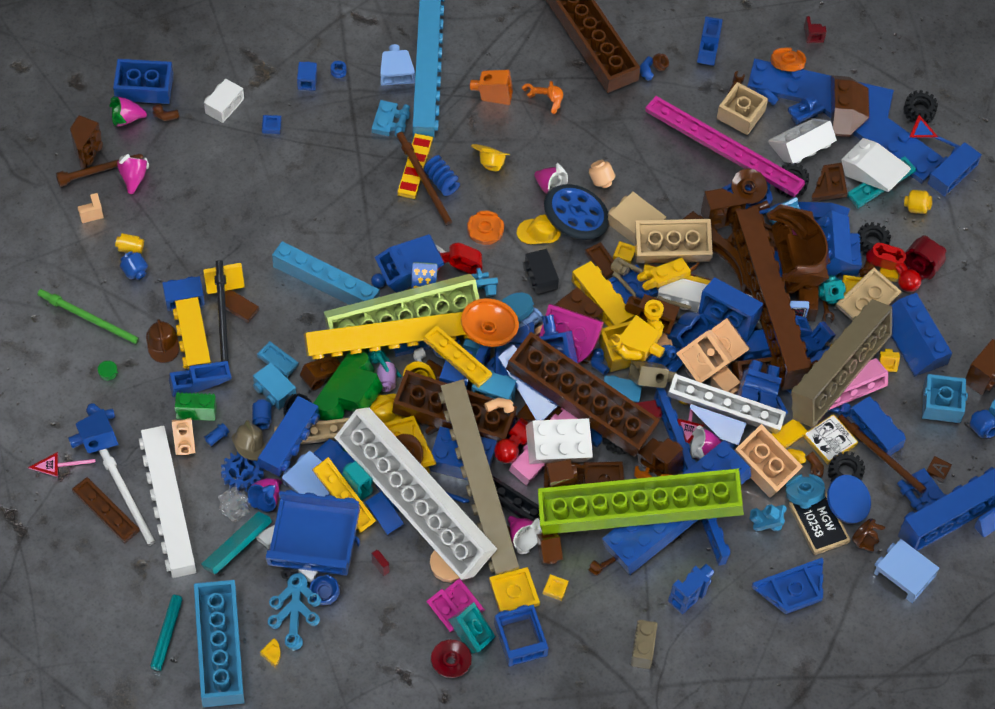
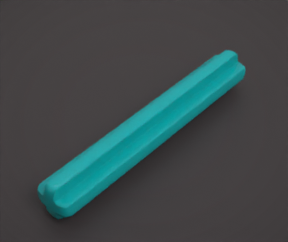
(166, 632)

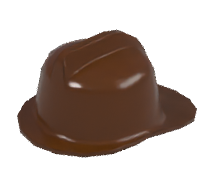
(162, 342)

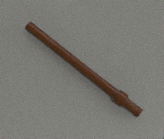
(409, 151)
(854, 429)

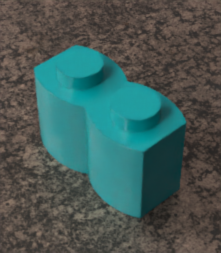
(358, 480)

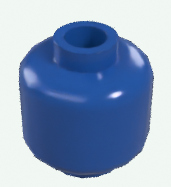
(133, 265)
(983, 423)

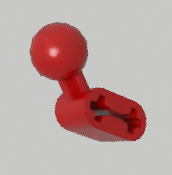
(463, 258)
(893, 259)
(507, 449)

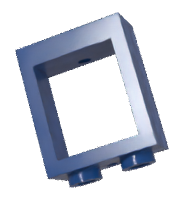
(525, 653)

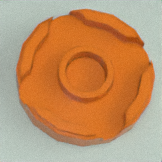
(788, 60)
(485, 227)

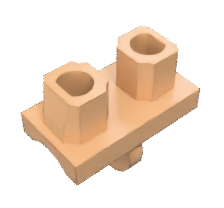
(183, 436)

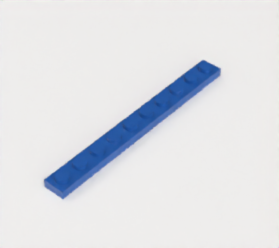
(676, 433)

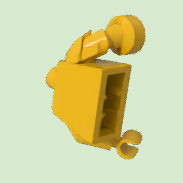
(640, 337)

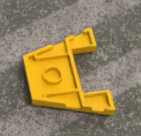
(410, 426)

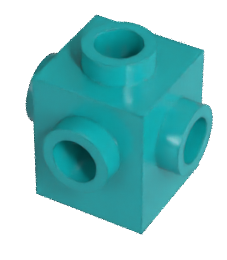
(825, 290)

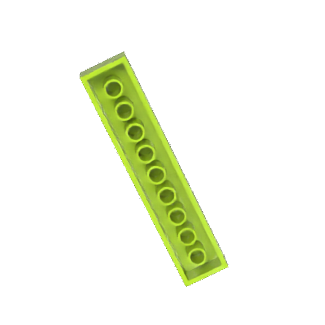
(640, 501)

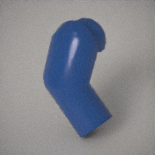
(768, 94)
(93, 408)

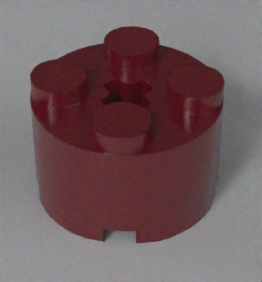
(925, 257)

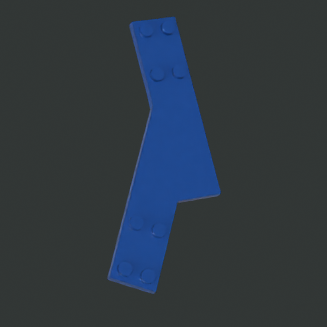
(878, 128)

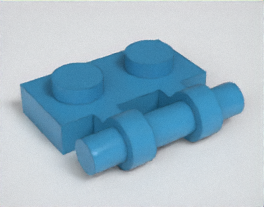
(385, 116)

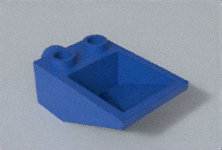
(402, 257)

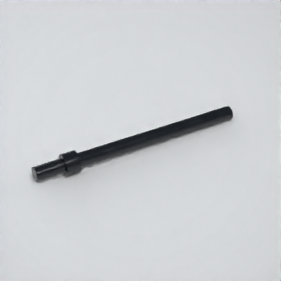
(220, 280)

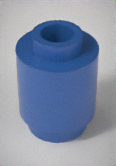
(262, 414)

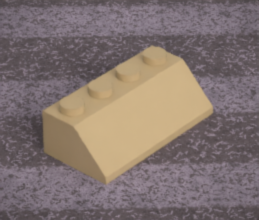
(673, 239)

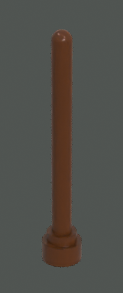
(65, 177)

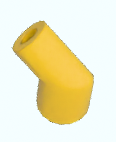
(798, 455)

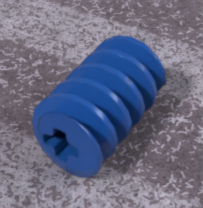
(442, 175)

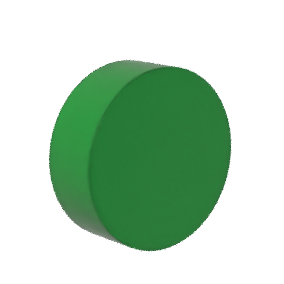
(107, 370)

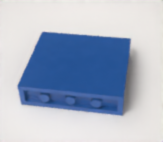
(314, 533)

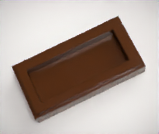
(600, 258)
(240, 306)

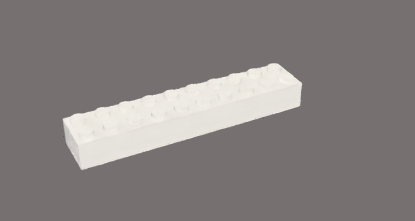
(415, 493)

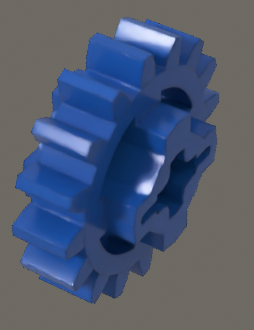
(235, 466)

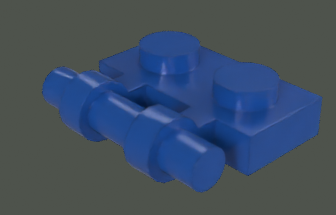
(930, 495)

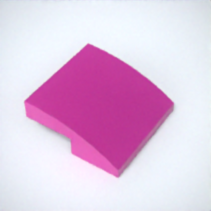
(451, 601)

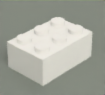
(559, 440)

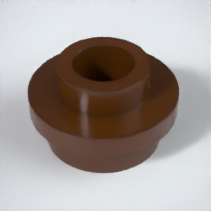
(660, 61)

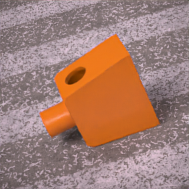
(494, 86)

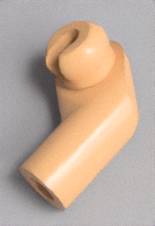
(507, 404)

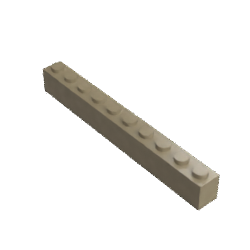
(479, 476)

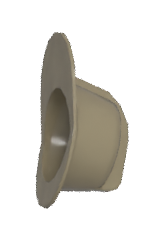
(249, 441)

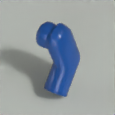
(645, 69)
(597, 362)

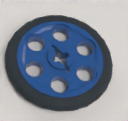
(560, 220)

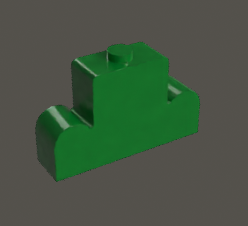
(349, 388)

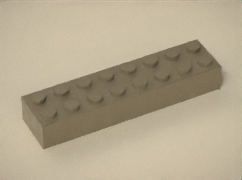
(841, 363)

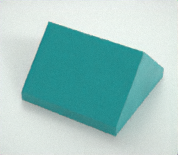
(472, 628)

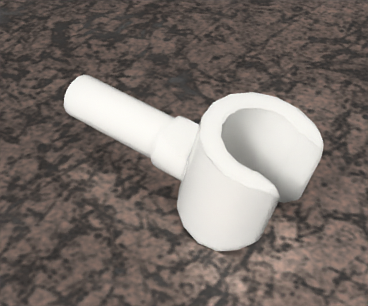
(419, 354)

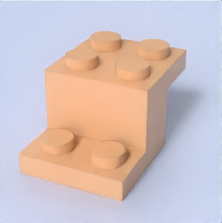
(713, 350)

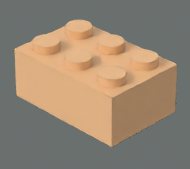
(769, 461)

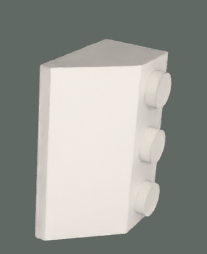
(803, 140)

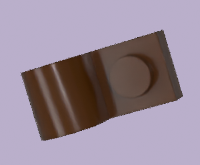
(317, 372)

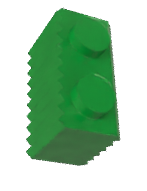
(195, 406)

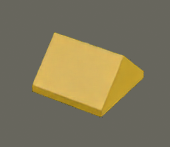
(233, 274)

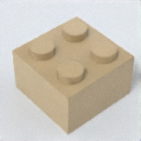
(742, 108)

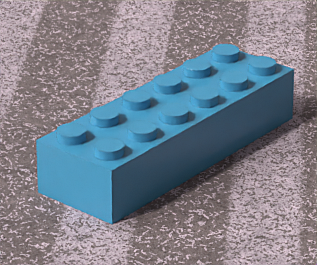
(218, 643)

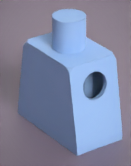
(396, 67)

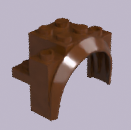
(800, 256)

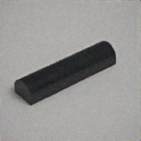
(515, 501)

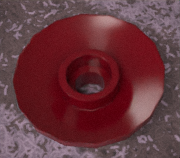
(451, 650)

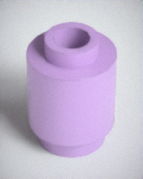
(387, 379)

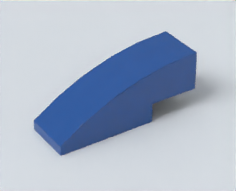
(709, 41)
(199, 377)

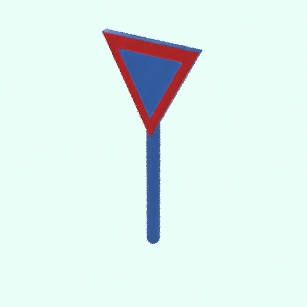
(922, 130)

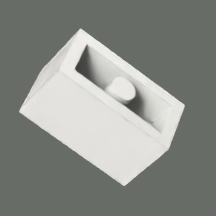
(223, 100)

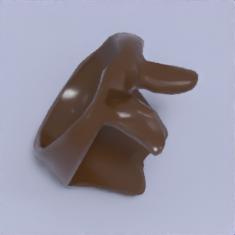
(865, 536)

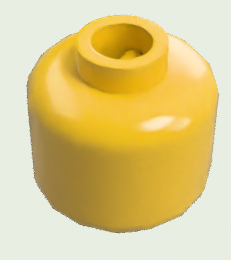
(918, 201)

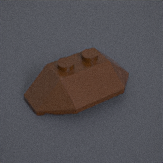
(848, 105)

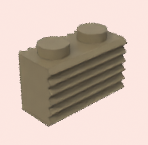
(644, 644)

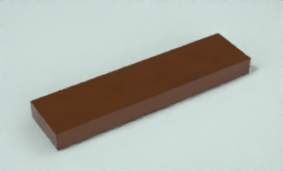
(105, 510)

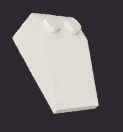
(874, 165)

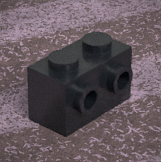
(541, 271)

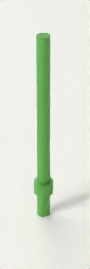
(57, 300)

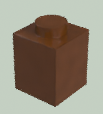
(549, 548)

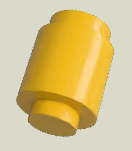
(128, 243)

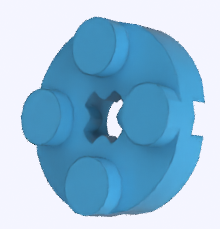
(814, 490)

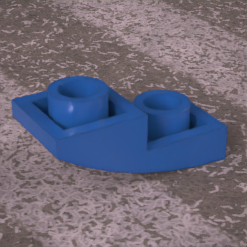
(384, 512)

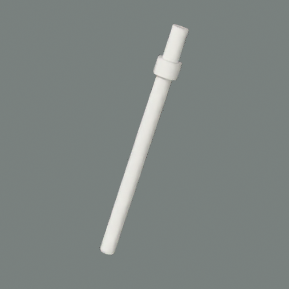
(110, 464)

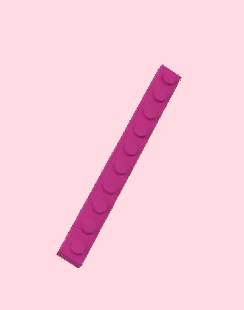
(724, 145)

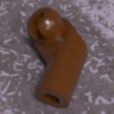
(437, 369)

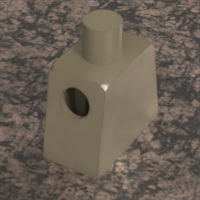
(650, 374)

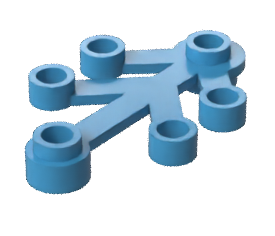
(294, 607)

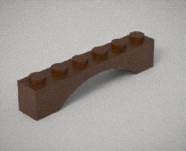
(726, 251)

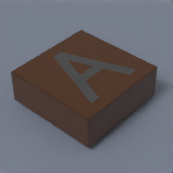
(938, 469)

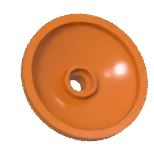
(492, 316)

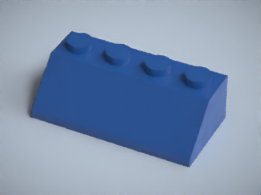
(918, 336)

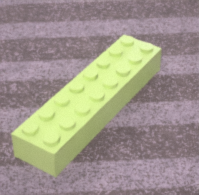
(427, 300)

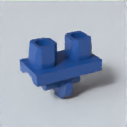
(806, 109)

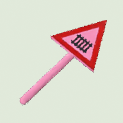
(688, 427)
(50, 464)

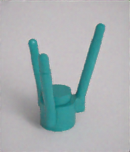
(378, 356)

